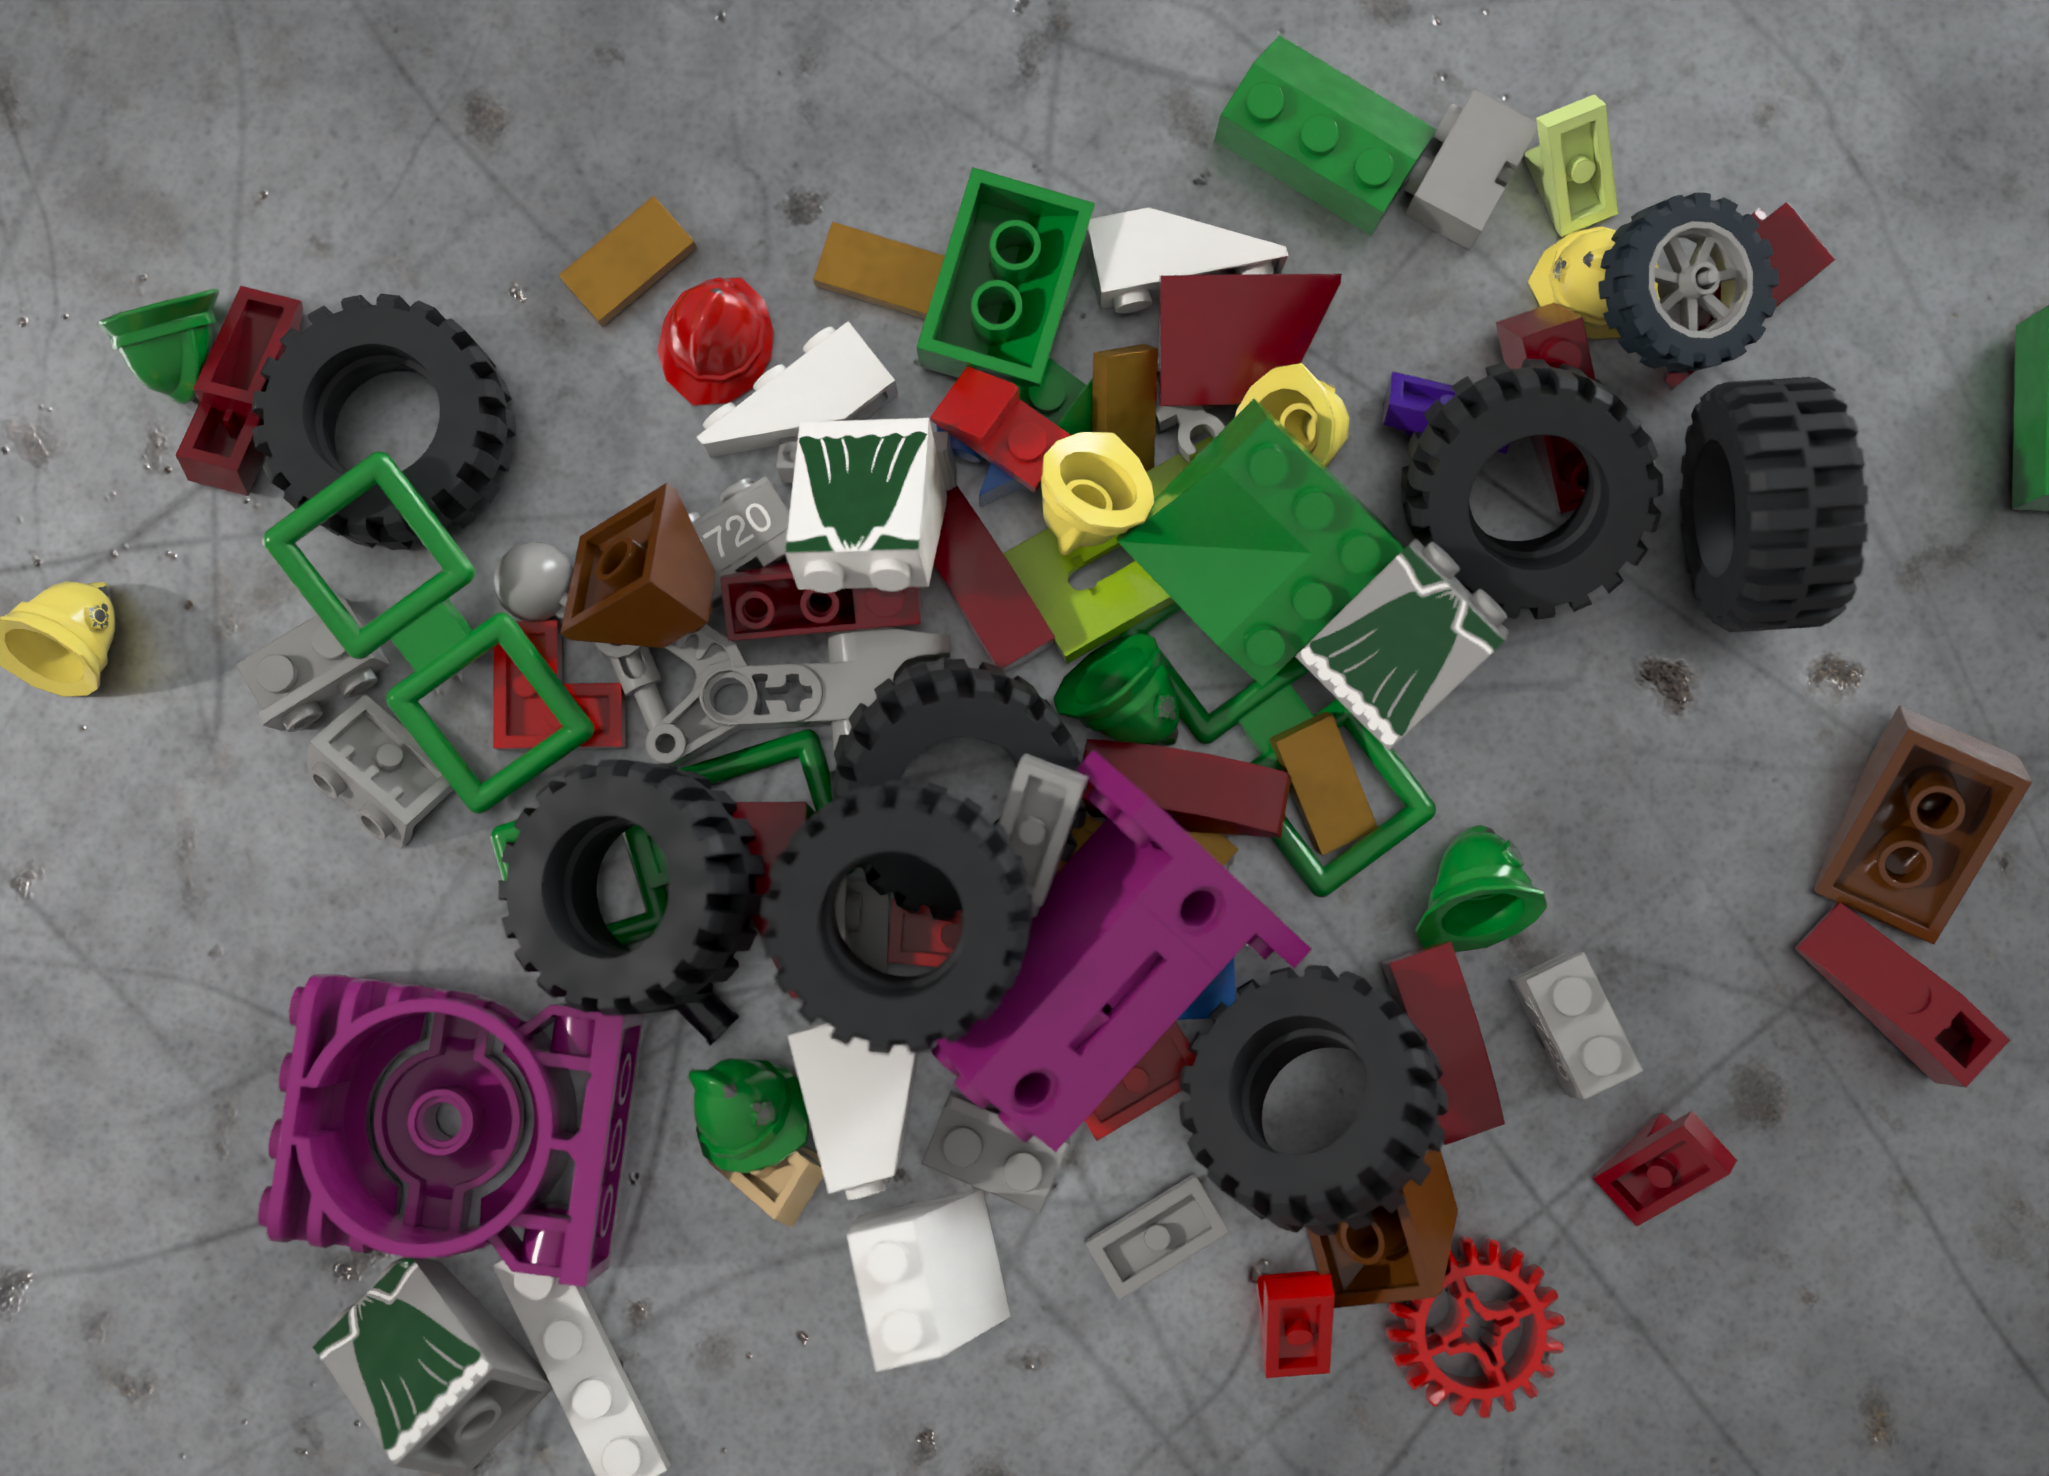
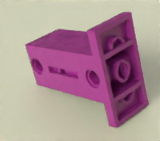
(1109, 965)

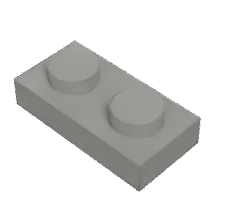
(1156, 1236)

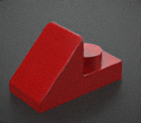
(998, 425)
(1296, 1323)

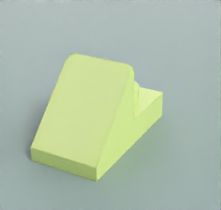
(1574, 165)

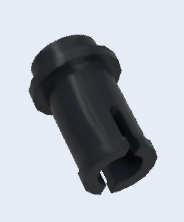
(709, 1017)

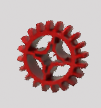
(1499, 1376)

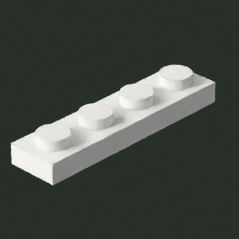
(585, 1374)

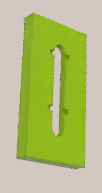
(1097, 614)

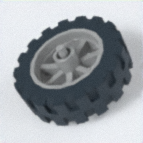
(1741, 268)

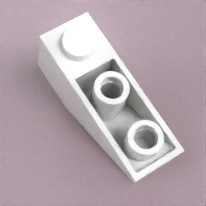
(1139, 245)
(829, 383)

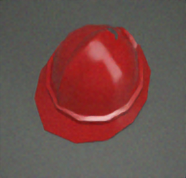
(716, 341)

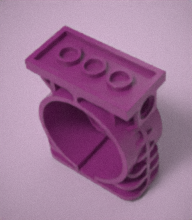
(338, 1192)

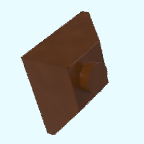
(640, 577)
(1401, 1252)

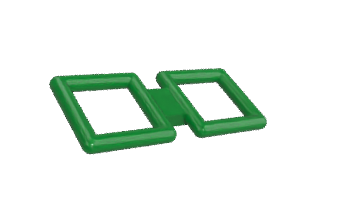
(428, 632)
(1275, 708)
(646, 855)

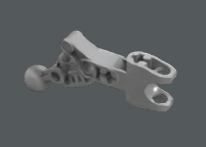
(535, 585)

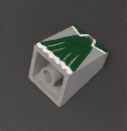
(1405, 642)
(430, 1369)

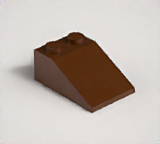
(1921, 824)

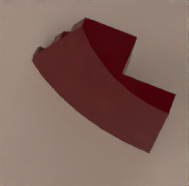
(1234, 329)

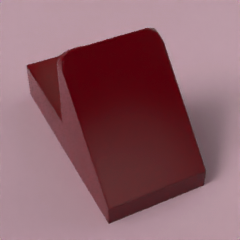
(1664, 1166)

